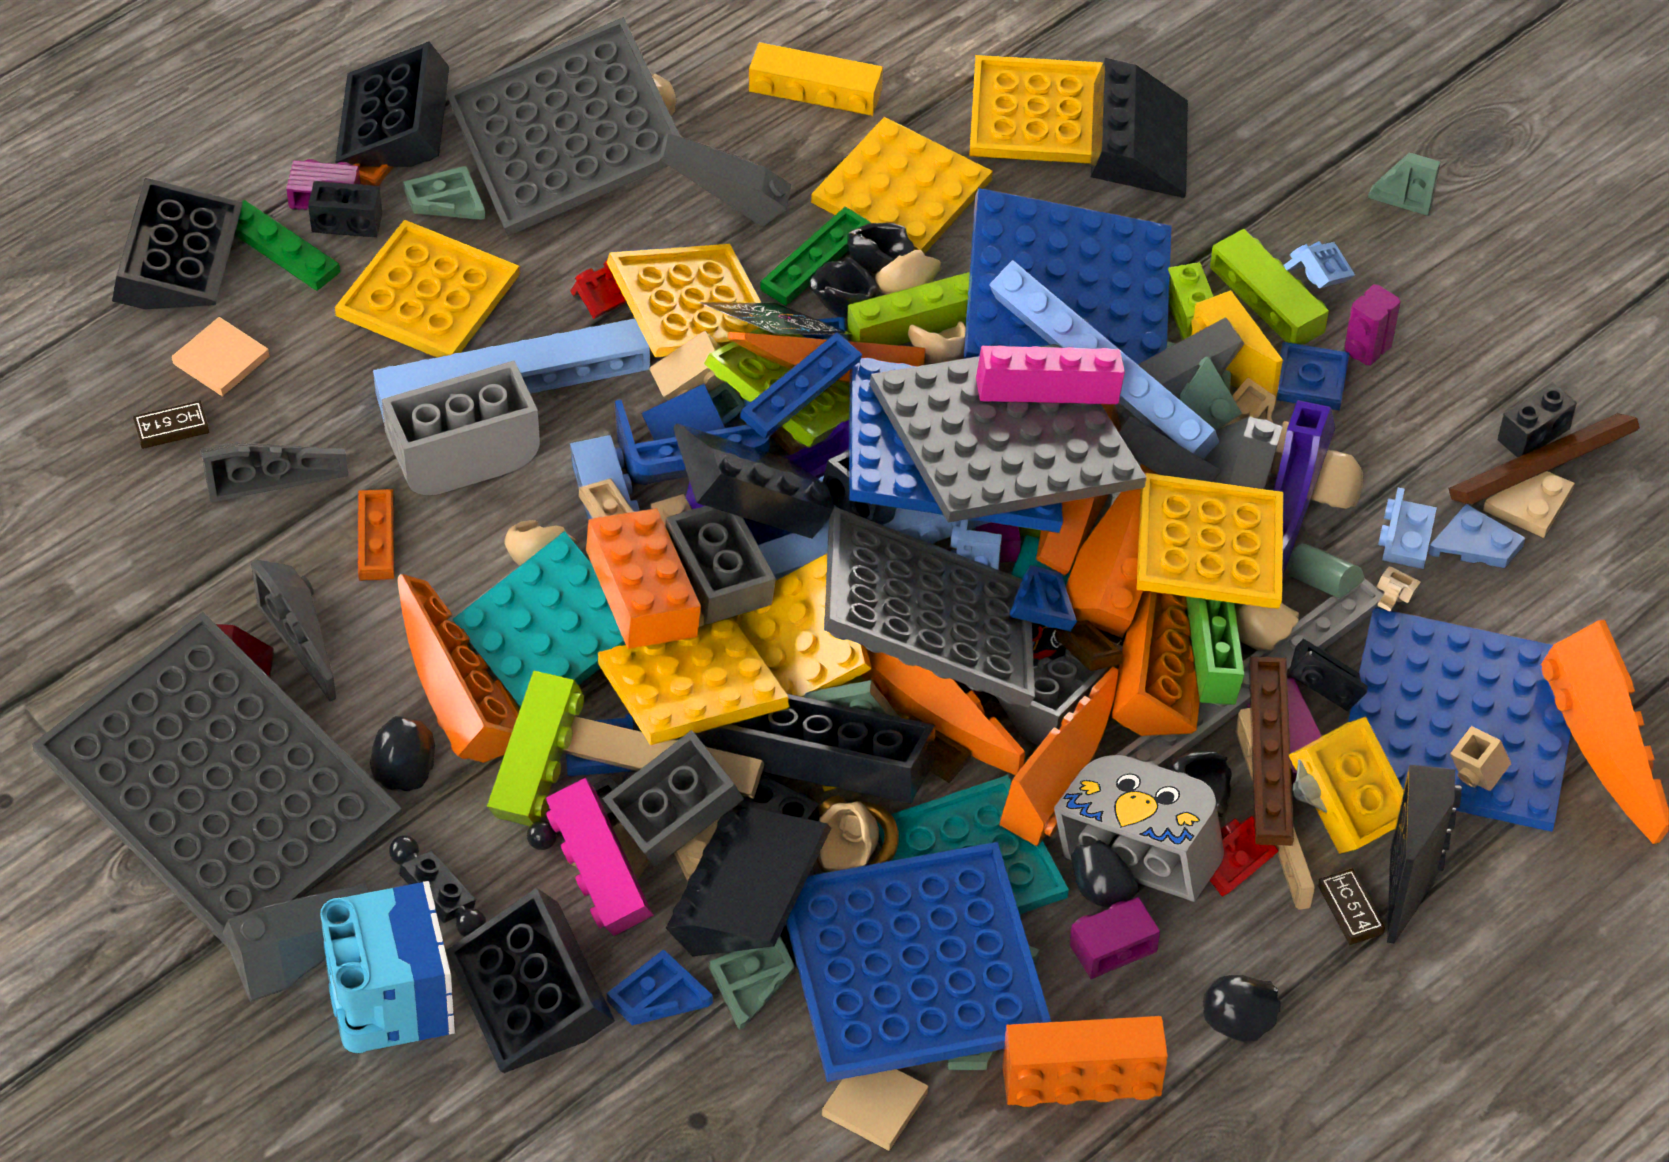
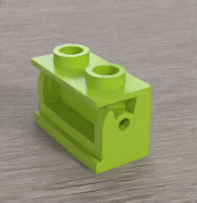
(1186, 288)

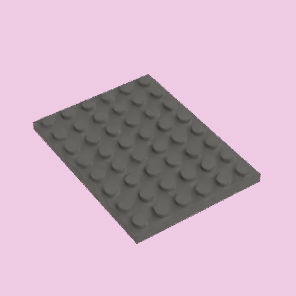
(216, 777)

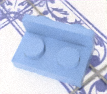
(1323, 264)
(1409, 531)
(976, 545)

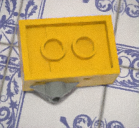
(1349, 784)

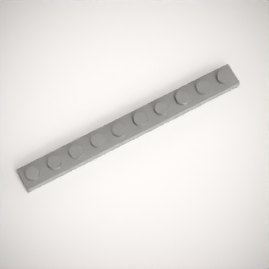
(1319, 627)

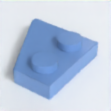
(1478, 539)

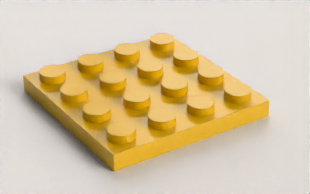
(1033, 109)
(904, 182)
(427, 290)
(666, 291)
(1210, 541)
(793, 636)
(693, 682)

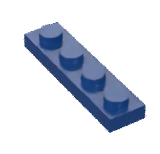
(800, 385)

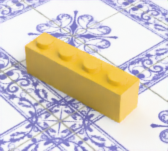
(815, 78)

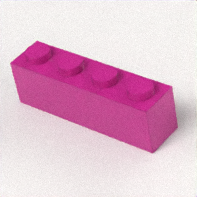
(1050, 375)
(598, 856)

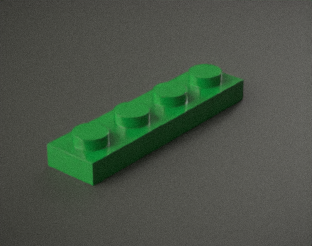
(823, 246)
(285, 247)

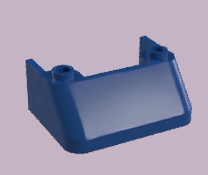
(662, 458)

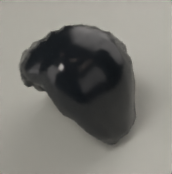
(878, 244)
(843, 284)
(402, 754)
(1210, 769)
(1102, 874)
(1241, 1007)

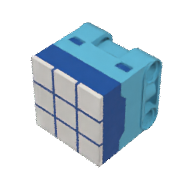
(387, 968)

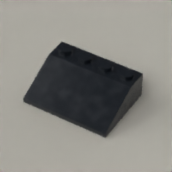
(394, 110)
(1138, 130)
(176, 248)
(753, 483)
(1420, 841)
(746, 881)
(529, 983)

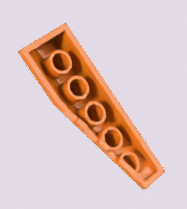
(792, 350)
(1079, 516)
(1105, 569)
(1157, 672)
(465, 698)
(1595, 701)
(946, 706)
(1057, 763)

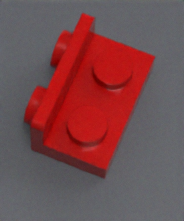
(598, 290)
(1240, 856)

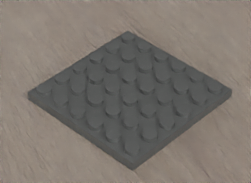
(564, 125)
(1001, 454)
(927, 608)

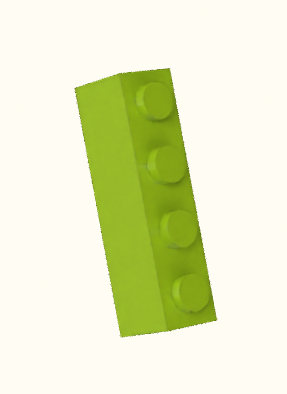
(1269, 288)
(927, 306)
(536, 749)

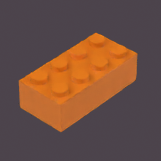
(642, 578)
(1084, 1060)

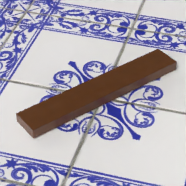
(1544, 458)
(1271, 751)

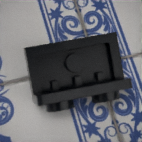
(1326, 675)

